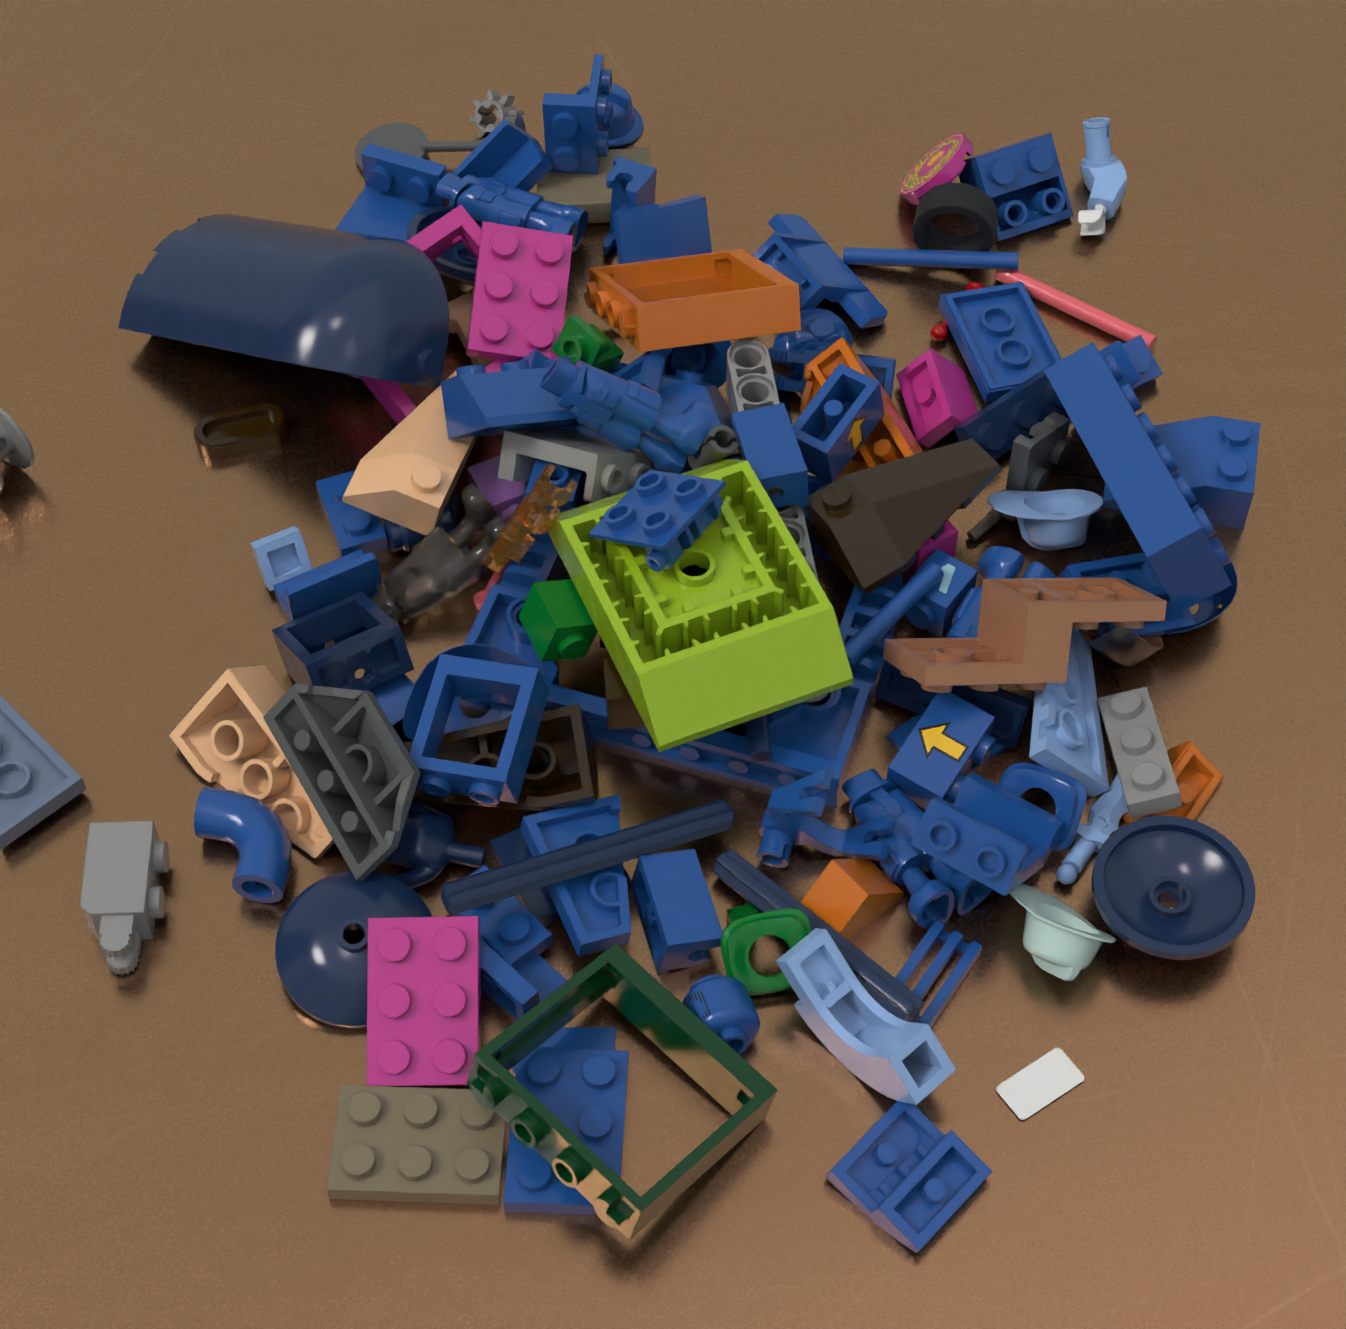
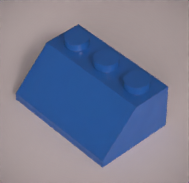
(500, 401)

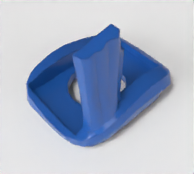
(1066, 791)

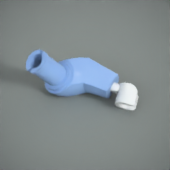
(1102, 175)

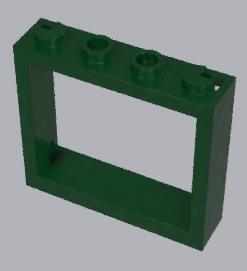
(670, 1028)

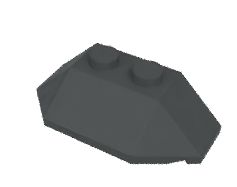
(348, 767)

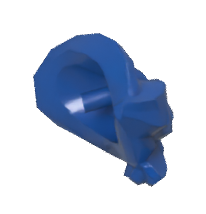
(818, 331)

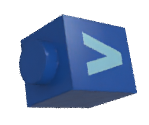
(938, 605)

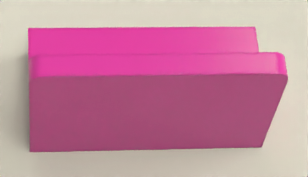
(935, 396)

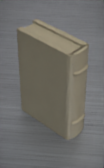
(589, 190)

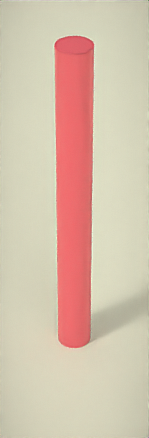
(1076, 307)

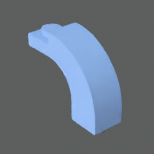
(876, 1046)

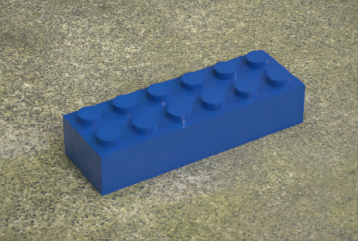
(1140, 477)

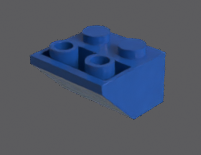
(1023, 184)

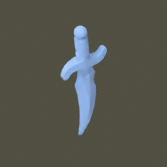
(1090, 837)

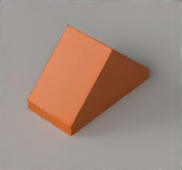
(851, 895)

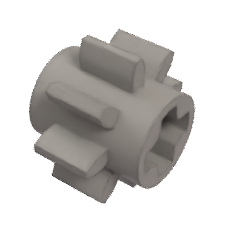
(484, 110)

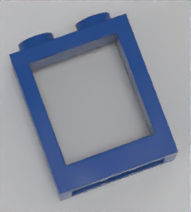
(486, 682)

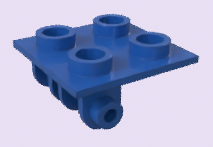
(662, 515)

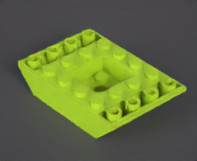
(715, 643)

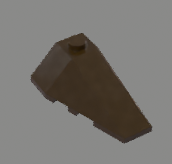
(887, 512)
(559, 769)

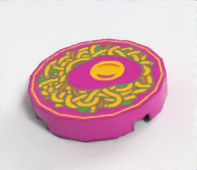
(936, 167)

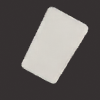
(1040, 1083)

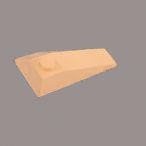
(411, 469)
(233, 746)

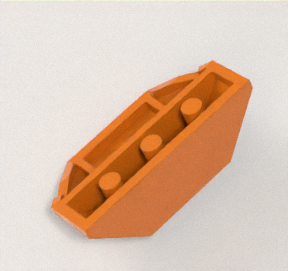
(890, 437)

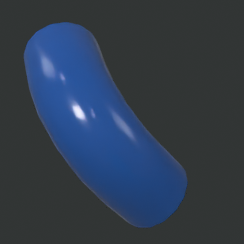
(255, 833)

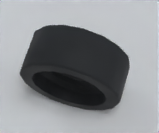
(961, 200)

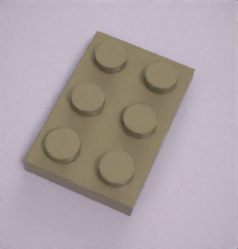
(416, 1146)

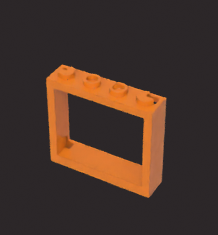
(693, 299)

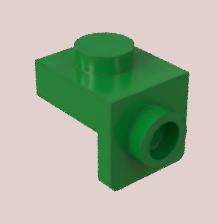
(587, 344)

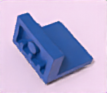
(393, 193)

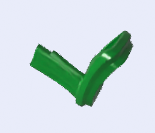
(744, 929)

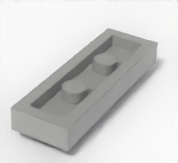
(1139, 753)

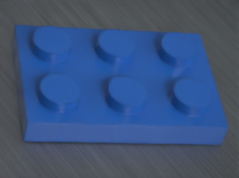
(590, 1098)

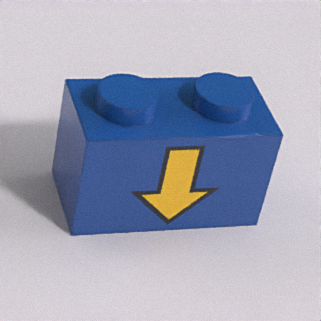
(838, 421)
(942, 750)

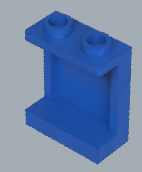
(988, 834)

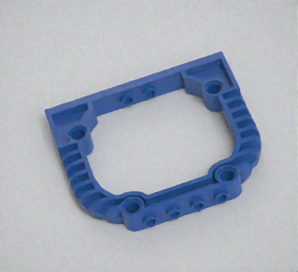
(801, 736)

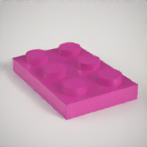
(518, 292)
(423, 1000)

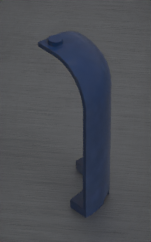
(296, 297)

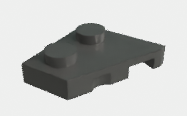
(1034, 457)

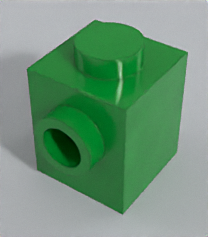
(557, 621)

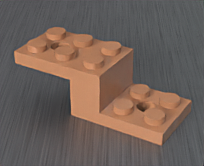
(1023, 633)

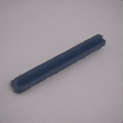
(769, 896)

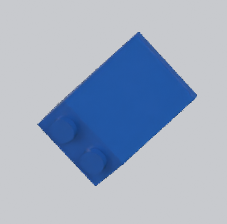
(1217, 463)

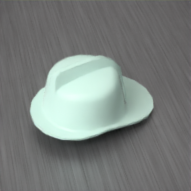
(1057, 934)

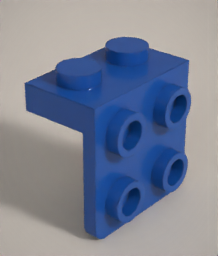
(577, 124)

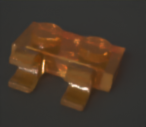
(529, 517)

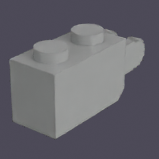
(123, 888)

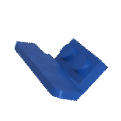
(810, 262)

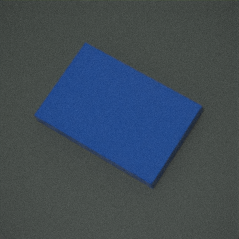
(999, 336)

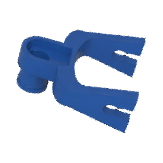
(792, 822)

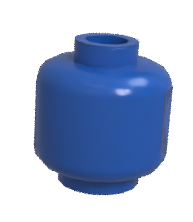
(725, 1009)

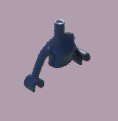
(430, 845)

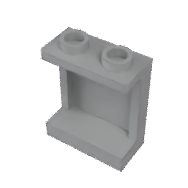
(606, 465)

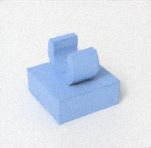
(281, 556)

